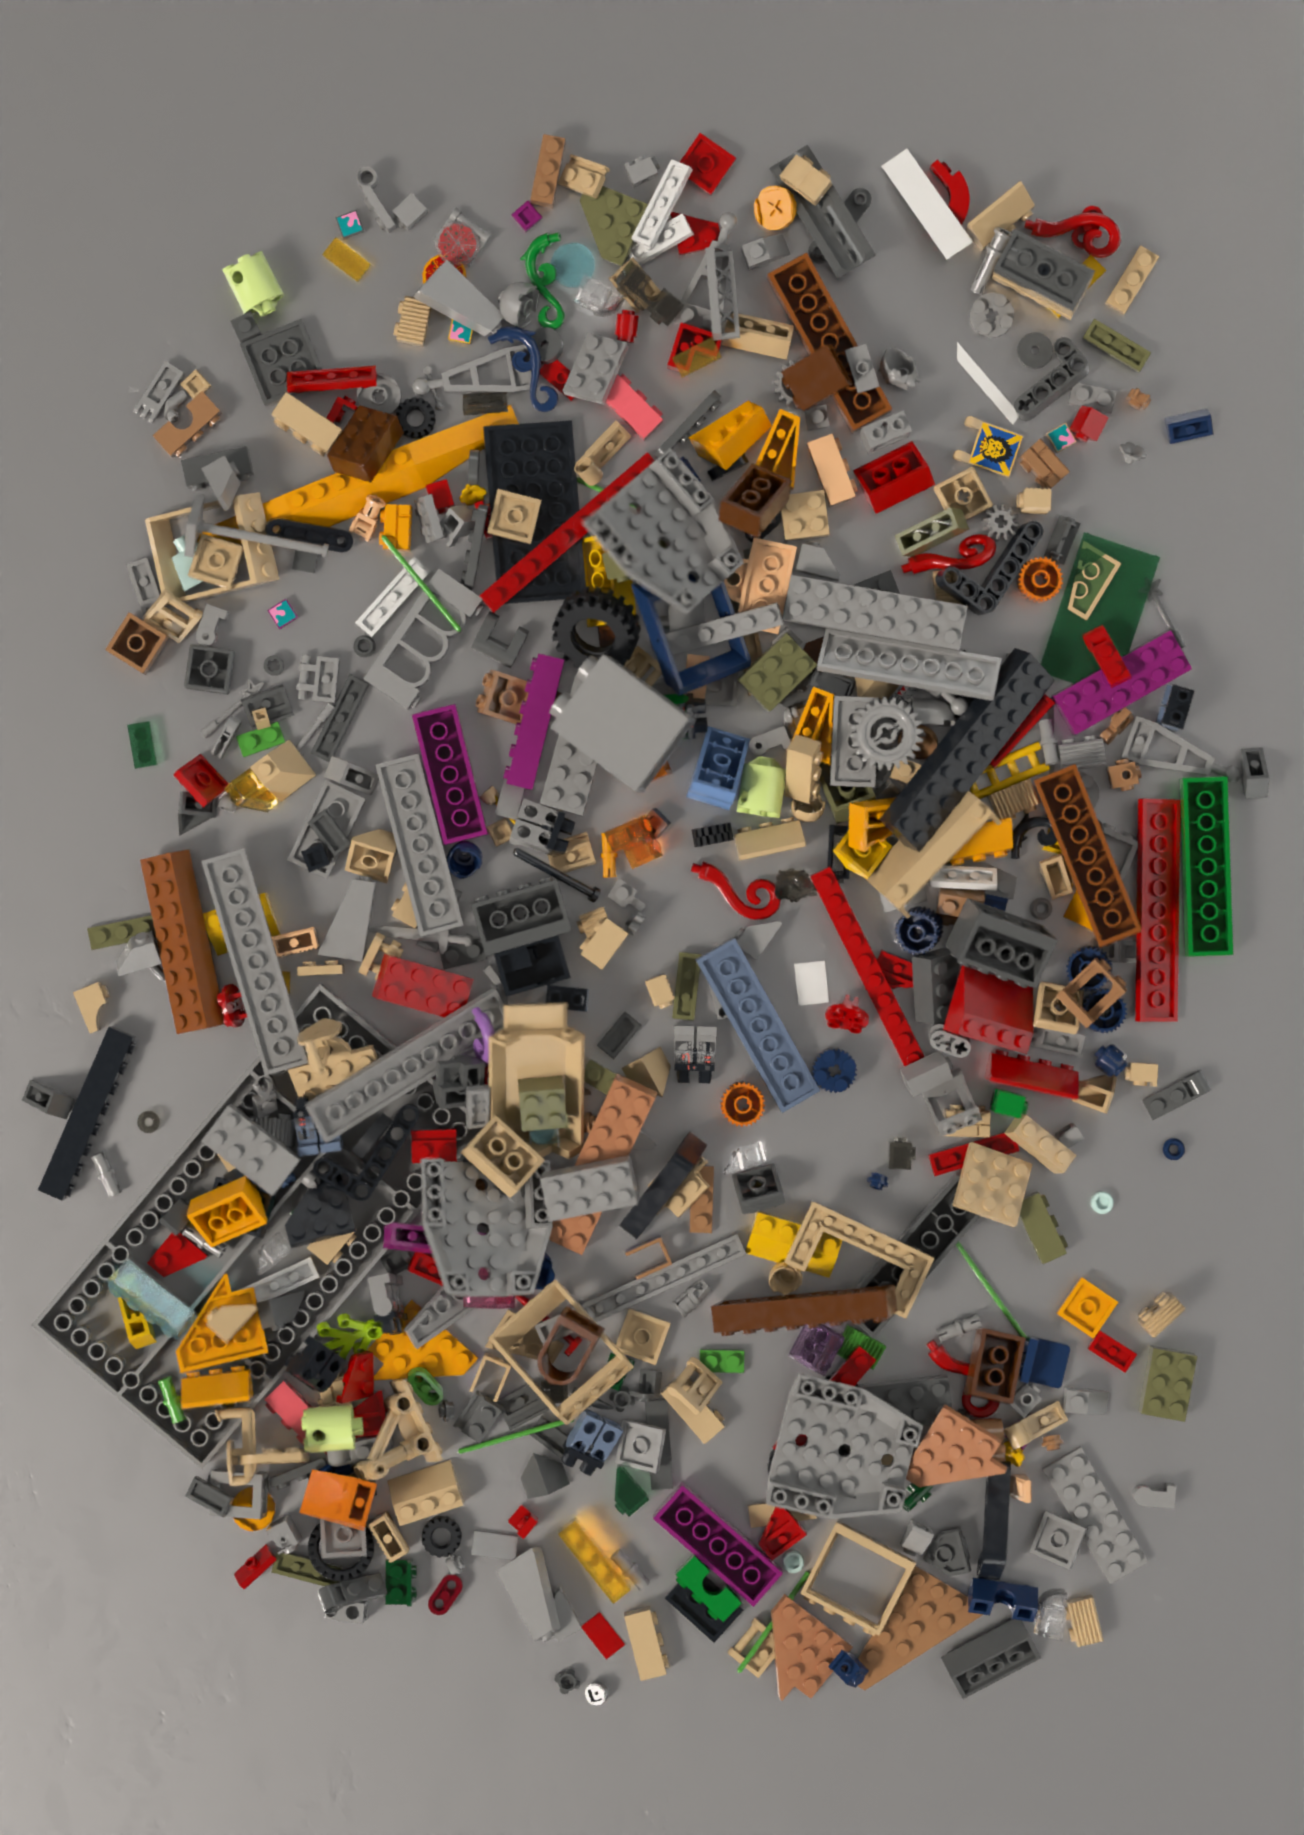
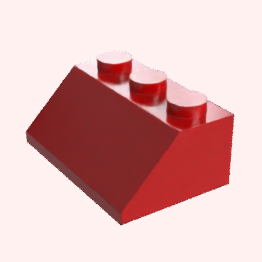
(894, 477)

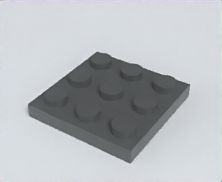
(276, 354)

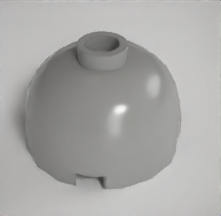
(518, 302)

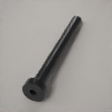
(592, 893)

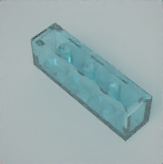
(151, 1300)

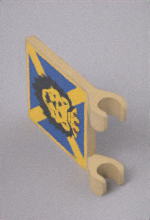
(993, 448)

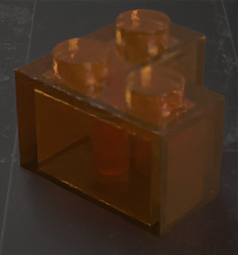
(636, 841)

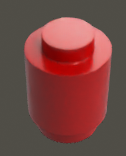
(626, 326)

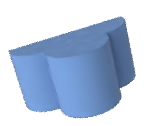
(718, 768)

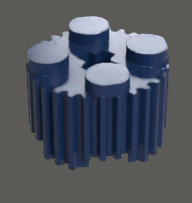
(928, 922)
(1077, 965)
(1112, 1018)
(840, 1081)

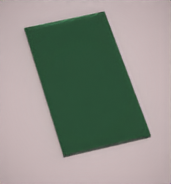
(1117, 609)

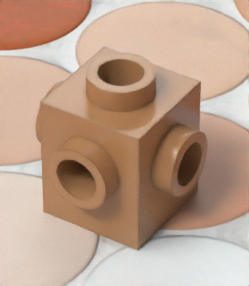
(1115, 775)

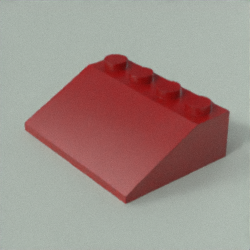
(991, 1010)
(1032, 1075)

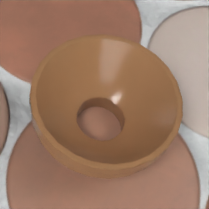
(928, 745)

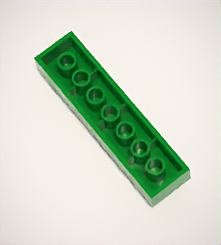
(1206, 866)

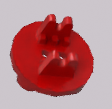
(232, 1006)
(847, 1016)

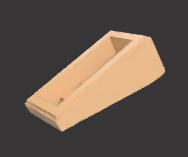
(1020, 1487)

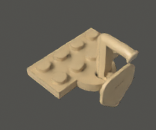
(324, 1066)
(247, 1454)

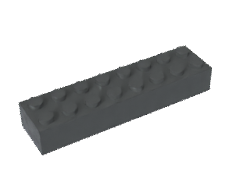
(932, 1232)

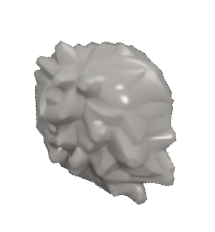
(898, 369)

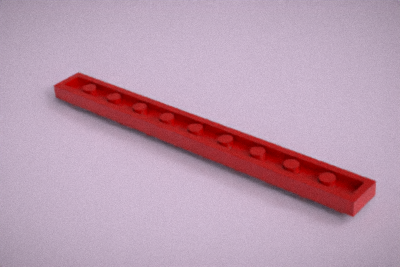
(557, 542)
(867, 965)

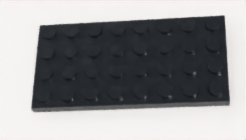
(538, 464)

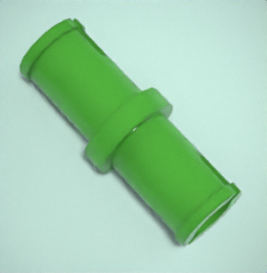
(171, 1399)

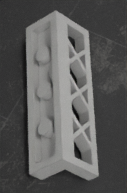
(714, 291)

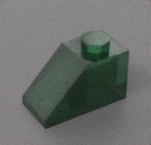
(628, 1493)

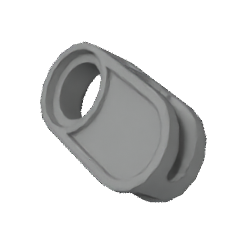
(226, 737)

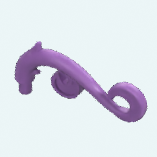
(481, 1045)

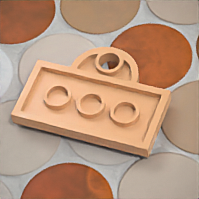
(763, 577)

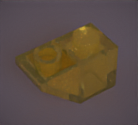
(250, 793)

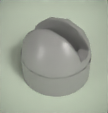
(227, 804)
(311, 1180)

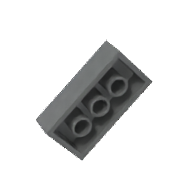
(915, 1397)

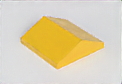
(858, 861)

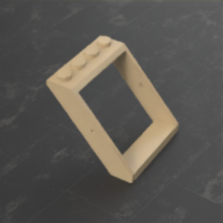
(258, 555)
(530, 1316)

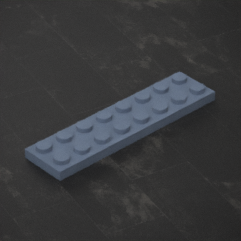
(757, 1025)

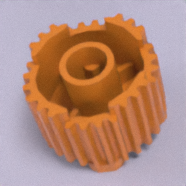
(1027, 583)
(730, 1106)

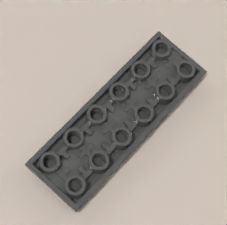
(829, 223)

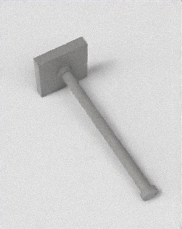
(197, 526)

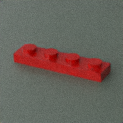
(331, 379)
(1029, 722)
(953, 1158)

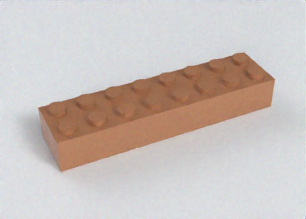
(609, 1138)

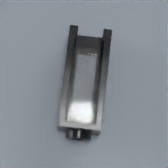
(835, 835)

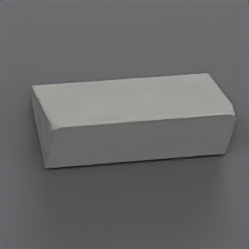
(494, 1545)

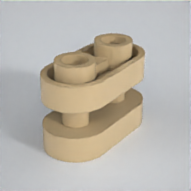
(376, 946)

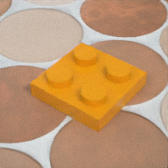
(1087, 1307)

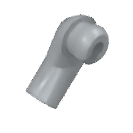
(171, 406)
(788, 722)

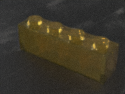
(594, 1560)

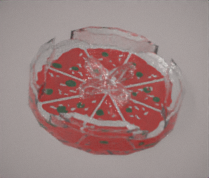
(457, 243)

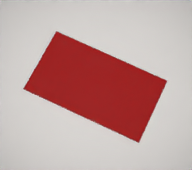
(602, 1635)

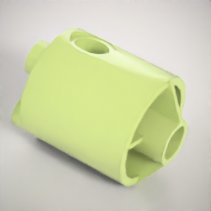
(254, 284)
(762, 788)
(330, 1428)

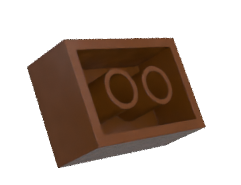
(365, 443)
(755, 500)
(994, 1366)

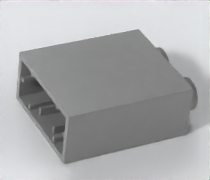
(620, 721)

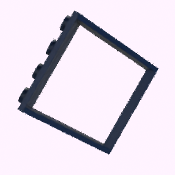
(704, 672)

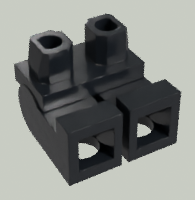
(316, 1365)

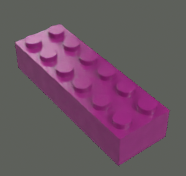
(1150, 668)
(450, 774)
(717, 1544)

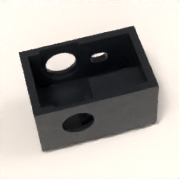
(532, 965)

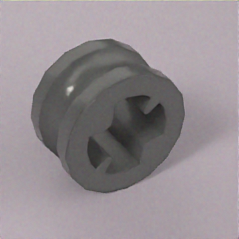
(275, 672)

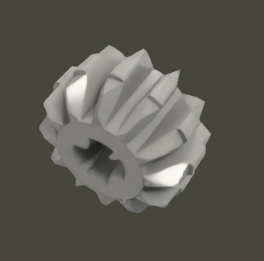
(1006, 517)

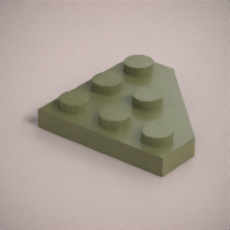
(613, 222)

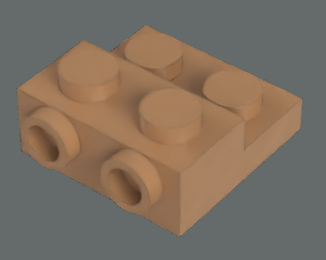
(502, 697)

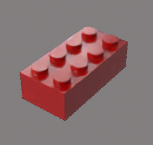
(421, 986)

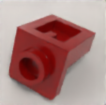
(337, 413)
(523, 1521)

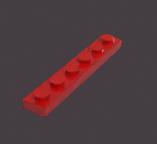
(848, 1373)

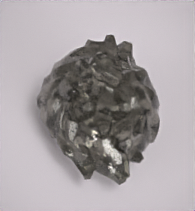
(794, 885)

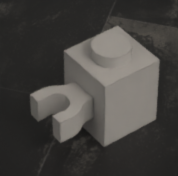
(457, 523)

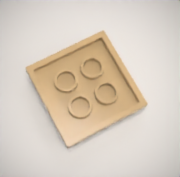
(992, 1184)

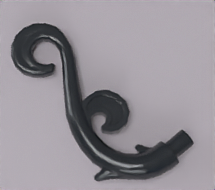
(1029, 823)

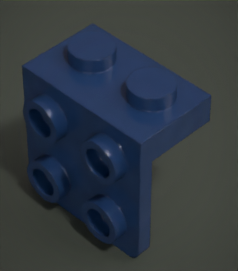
(1043, 1362)

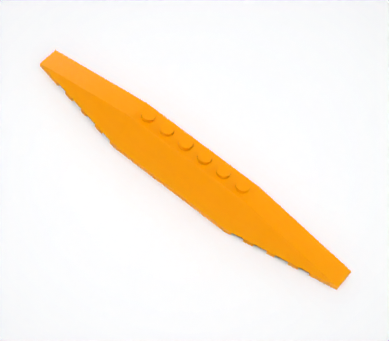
(403, 473)

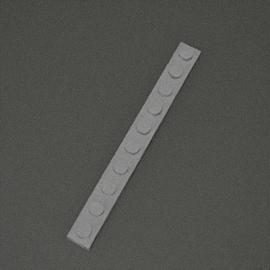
(652, 1284)

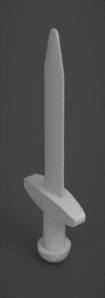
(442, 938)

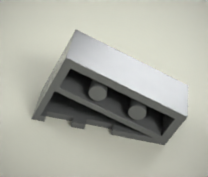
(934, 984)

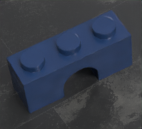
(1019, 1598)

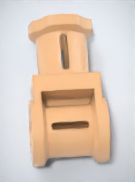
(366, 520)

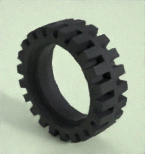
(334, 1574)

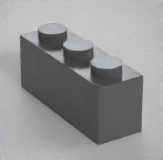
(195, 477)

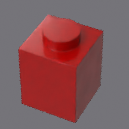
(1088, 424)
(441, 496)

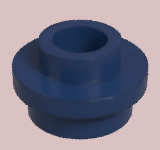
(1180, 1149)
(878, 1181)

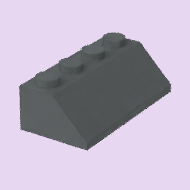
(990, 1657)

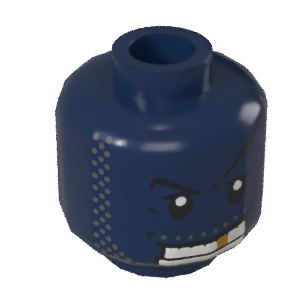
(1110, 1060)

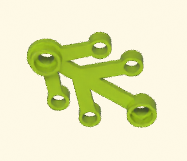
(368, 1330)

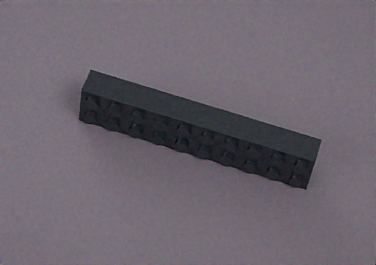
(966, 751)

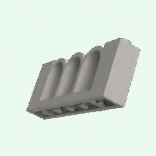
(391, 684)

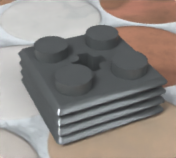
(221, 660)
(758, 1188)

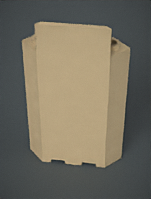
(537, 1046)

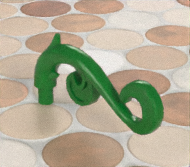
(550, 274)

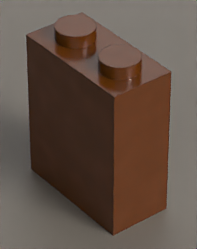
(816, 378)

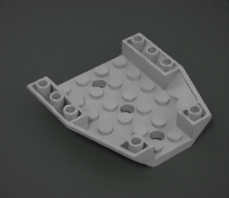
(684, 516)
(514, 1236)
(834, 1485)

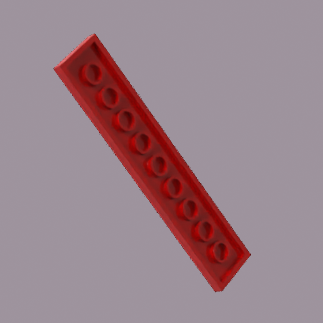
(1158, 910)

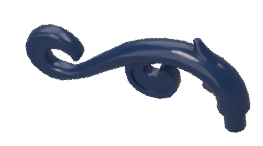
(525, 336)

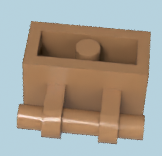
(951, 901)

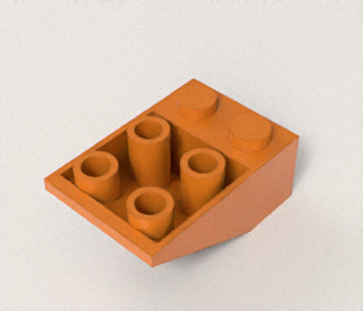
(338, 1499)

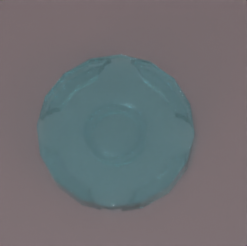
(572, 263)

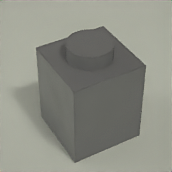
(245, 327)

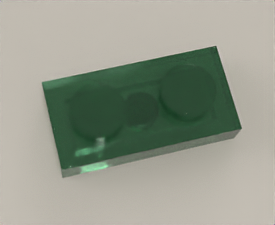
(142, 745)

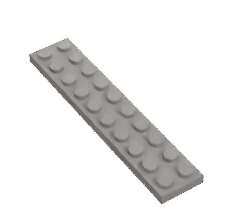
(254, 961)
(402, 1068)

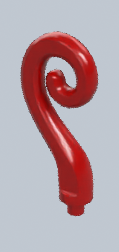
(1048, 229)
(972, 559)
(715, 876)
(945, 1361)

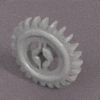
(905, 721)

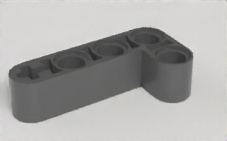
(1048, 382)

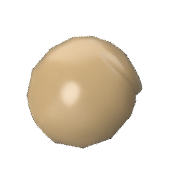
(808, 812)
(784, 1278)

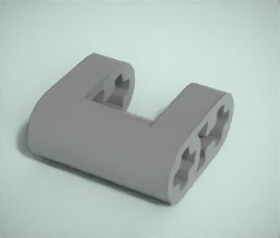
(954, 1039)

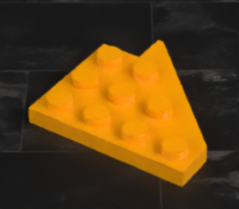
(205, 1349)

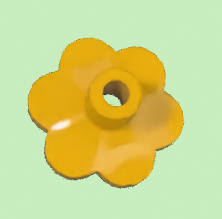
(472, 494)
(1015, 1456)

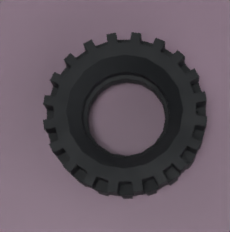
(603, 608)

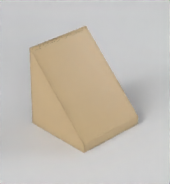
(261, 718)

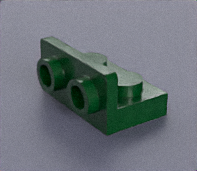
(399, 1582)

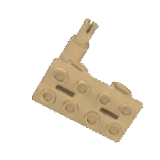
(412, 1428)

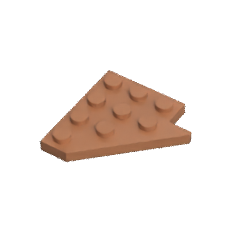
(954, 1452)
(802, 1648)

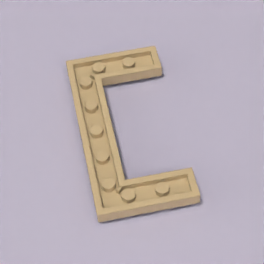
(820, 1219)

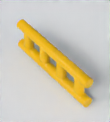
(1016, 777)

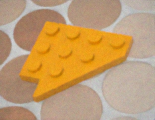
(439, 1356)

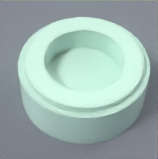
(1102, 1202)
(793, 1561)

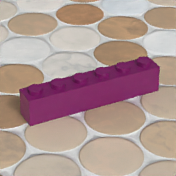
(535, 721)
(407, 1238)

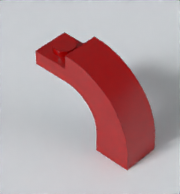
(956, 187)

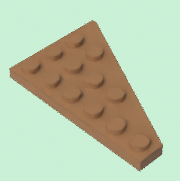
(920, 1620)

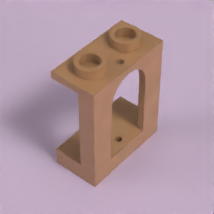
(1114, 994)

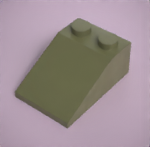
(840, 796)

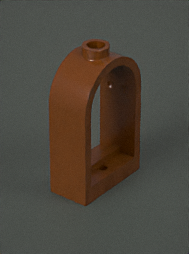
(579, 1325)

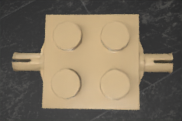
(688, 1191)

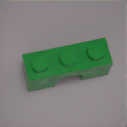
(1008, 1103)
(720, 1603)

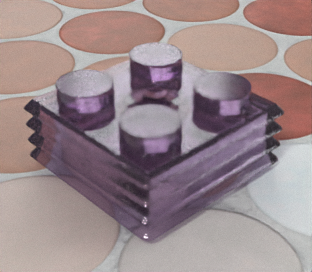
(816, 1348)

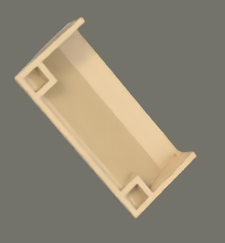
(907, 870)

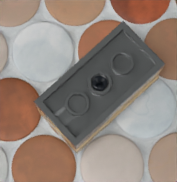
(1043, 274)

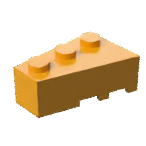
(731, 434)
(781, 446)
(817, 721)
(864, 823)

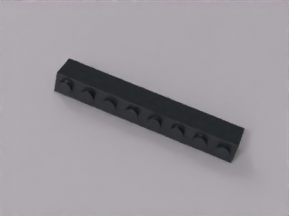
(87, 1112)

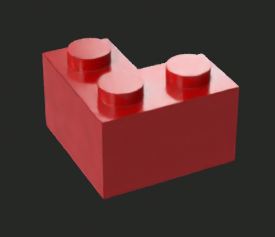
(686, 338)

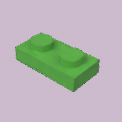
(260, 740)
(723, 1360)

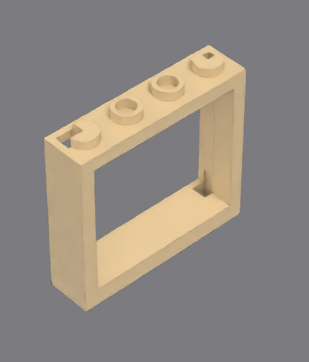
(833, 1607)

